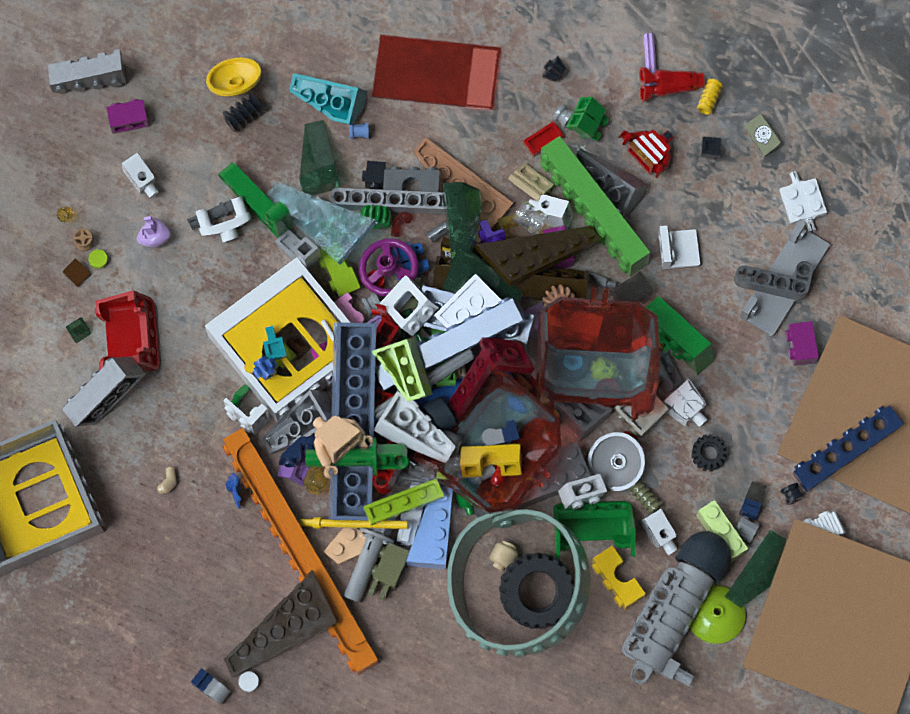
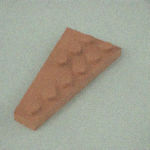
(493, 203)

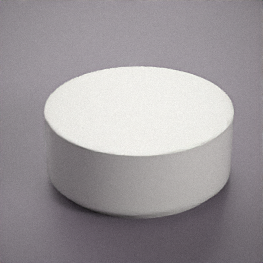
(248, 681)

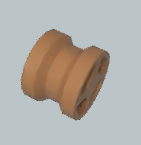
(80, 237)

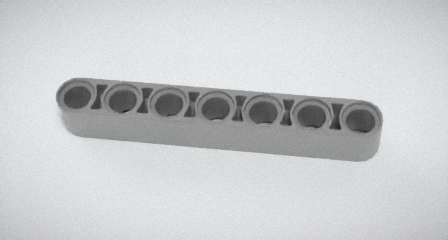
(386, 198)

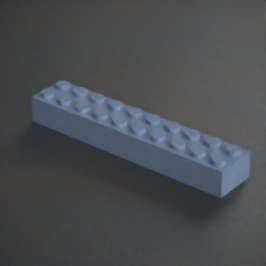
(353, 399)

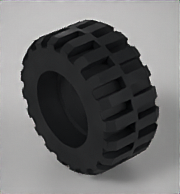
(518, 571)

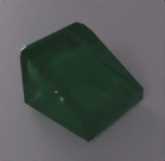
(78, 330)

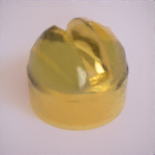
(61, 212)

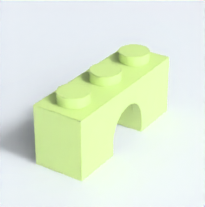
(715, 521)

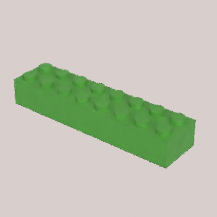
(594, 206)

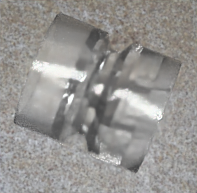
(529, 217)

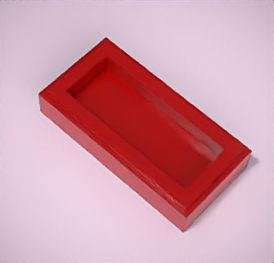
(542, 137)

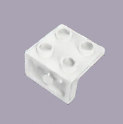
(678, 248)
(254, 423)

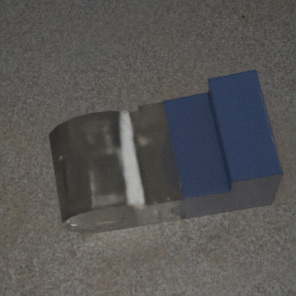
(753, 500)

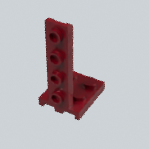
(496, 355)

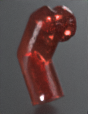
(398, 221)

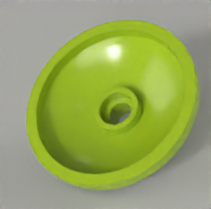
(722, 627)

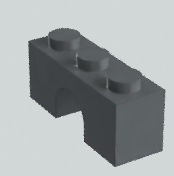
(398, 179)

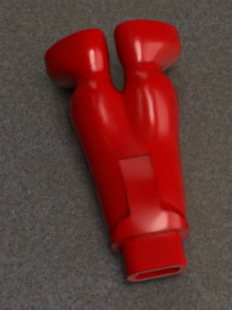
(668, 82)

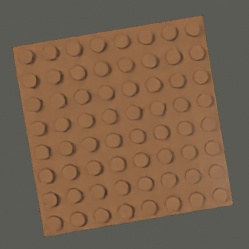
(850, 382)
(836, 622)

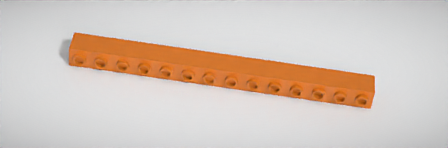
(297, 546)

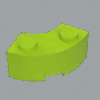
(341, 276)

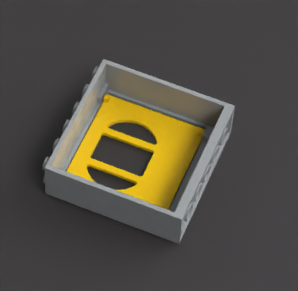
(20, 539)

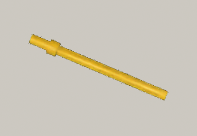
(319, 523)

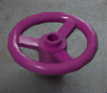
(384, 260)

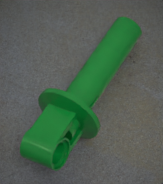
(376, 457)

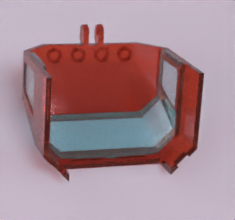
(598, 353)
(539, 438)

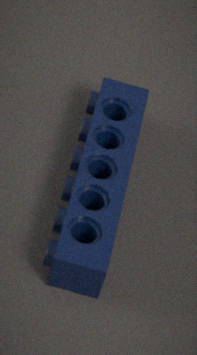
(891, 424)

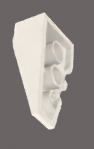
(408, 426)

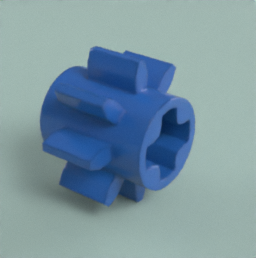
(265, 368)

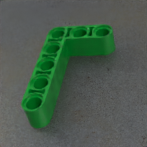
(273, 216)

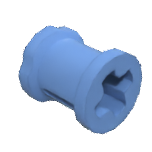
(359, 130)

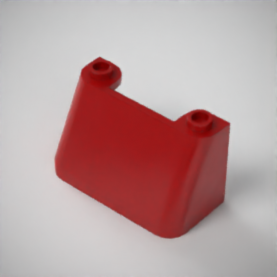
(130, 328)

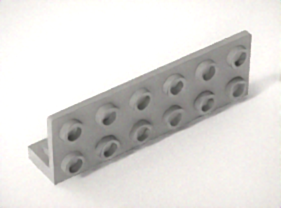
(768, 310)

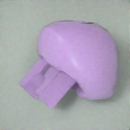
(153, 233)

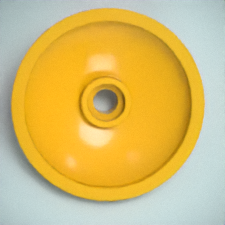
(233, 77)

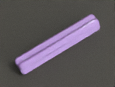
(650, 58)

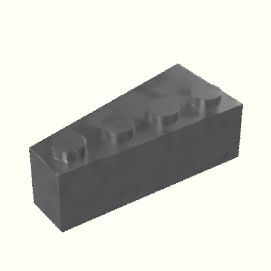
(88, 73)

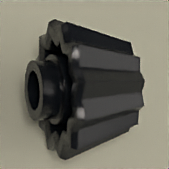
(554, 69)

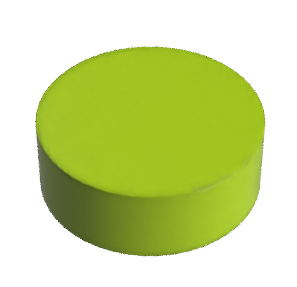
(98, 259)

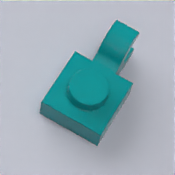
(274, 346)

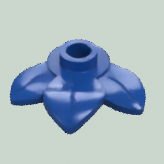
(233, 486)

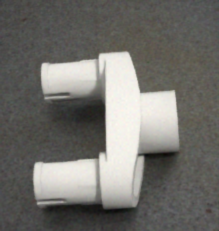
(228, 228)

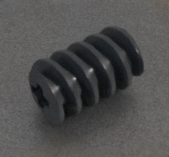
(242, 111)

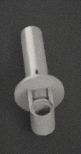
(375, 539)

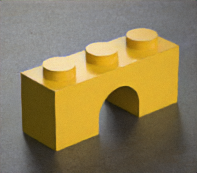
(476, 458)
(625, 592)

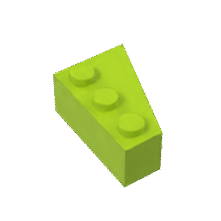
(405, 368)

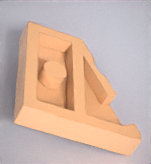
(345, 545)

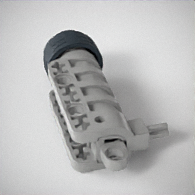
(701, 563)

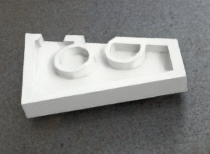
(468, 301)

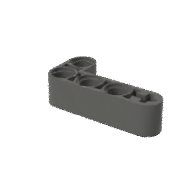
(772, 278)

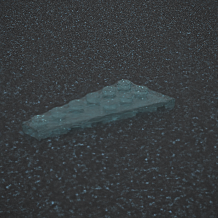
(327, 224)

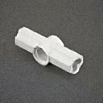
(407, 536)

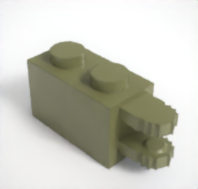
(389, 569)

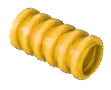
(709, 96)

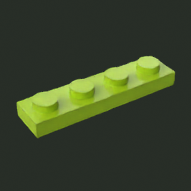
(403, 502)

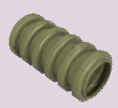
(645, 497)

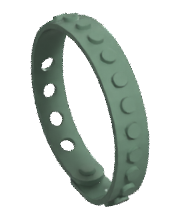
(456, 573)

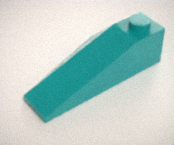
(335, 100)

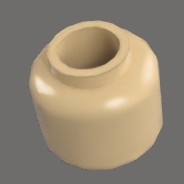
(503, 555)

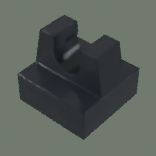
(710, 147)

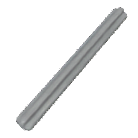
(434, 376)

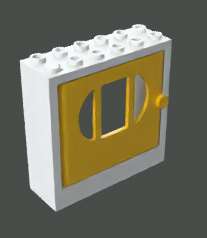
(277, 303)

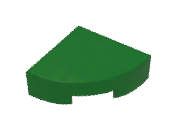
(243, 391)

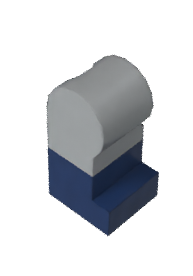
(500, 436)
(210, 686)

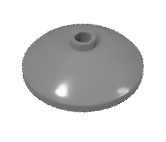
(604, 457)

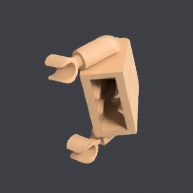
(336, 439)

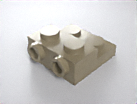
(645, 421)

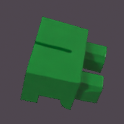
(587, 118)

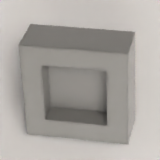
(746, 529)

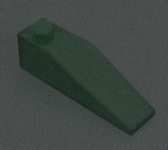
(317, 162)
(462, 215)
(466, 265)
(758, 571)

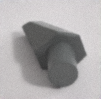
(602, 281)

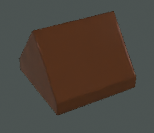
(297, 345)

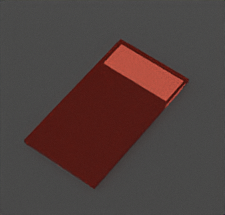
(436, 72)

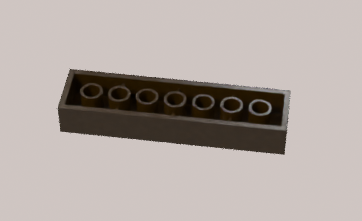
(533, 286)

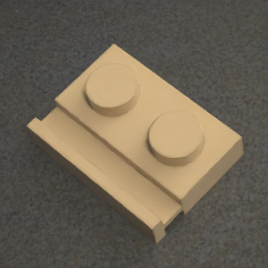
(530, 181)

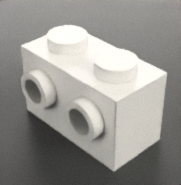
(582, 491)

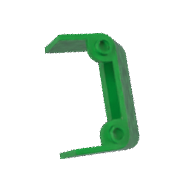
(596, 522)

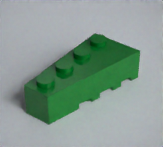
(682, 336)

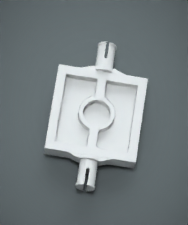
(803, 201)

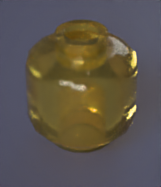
(316, 481)

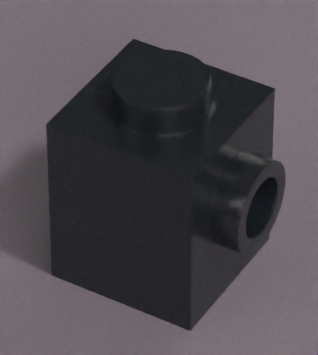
(374, 175)

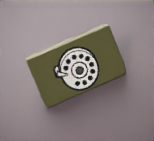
(762, 135)

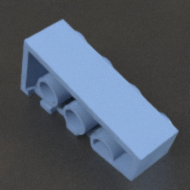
(432, 536)

